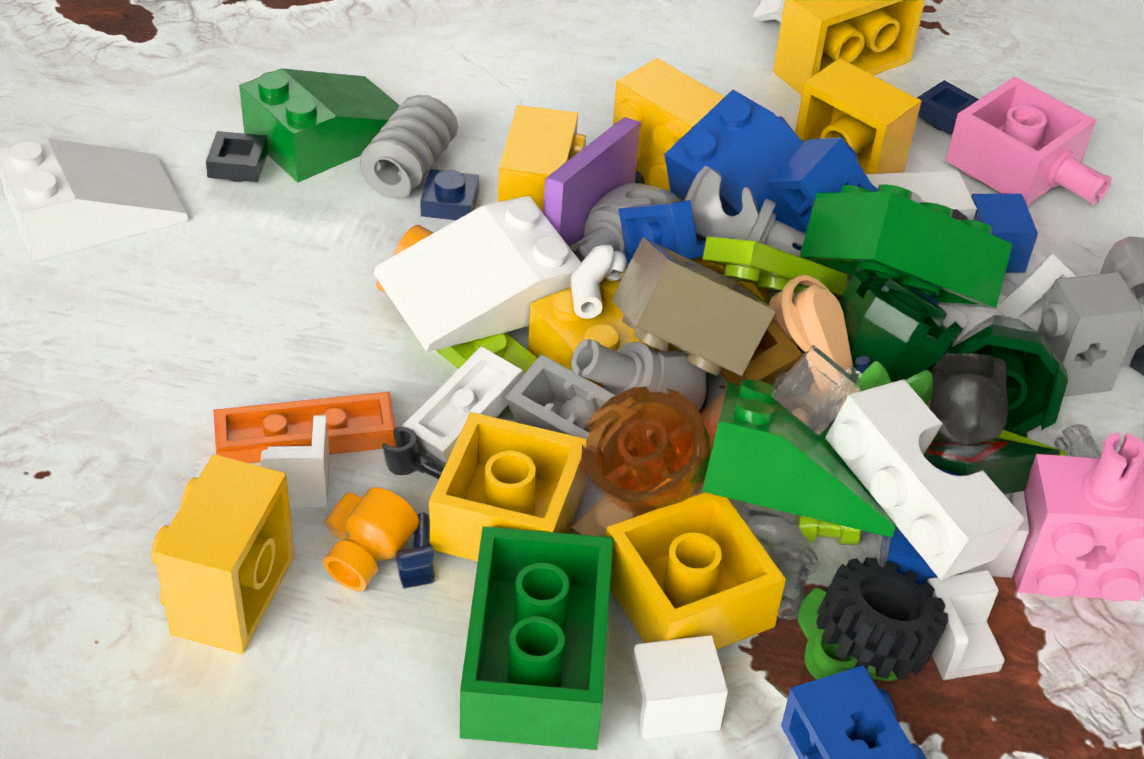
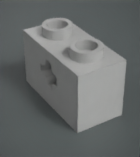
(1090, 329)
(555, 399)

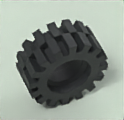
(881, 617)

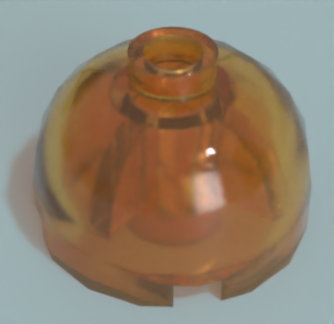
(647, 449)

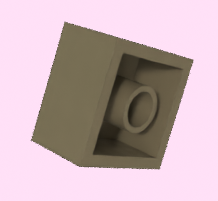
(692, 308)

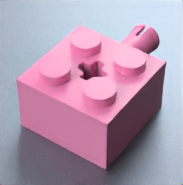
(1026, 144)
(1086, 524)

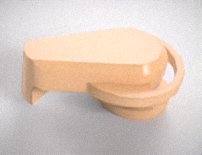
(813, 318)

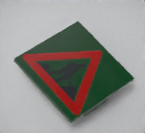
(1002, 460)

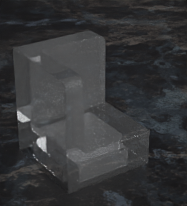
(815, 388)

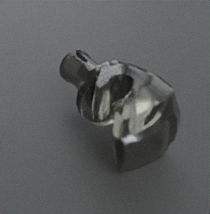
(970, 397)

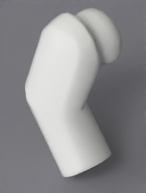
(585, 280)

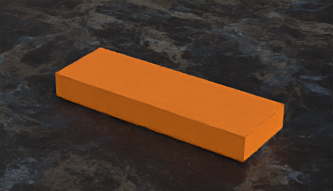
(352, 425)

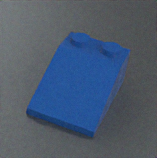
(740, 143)

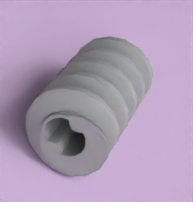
(408, 146)

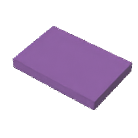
(589, 176)

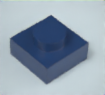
(942, 104)
(449, 194)

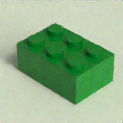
(907, 243)
(537, 639)

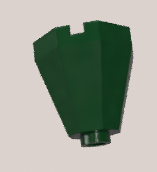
(894, 326)
(1033, 370)

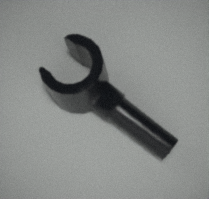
(407, 456)

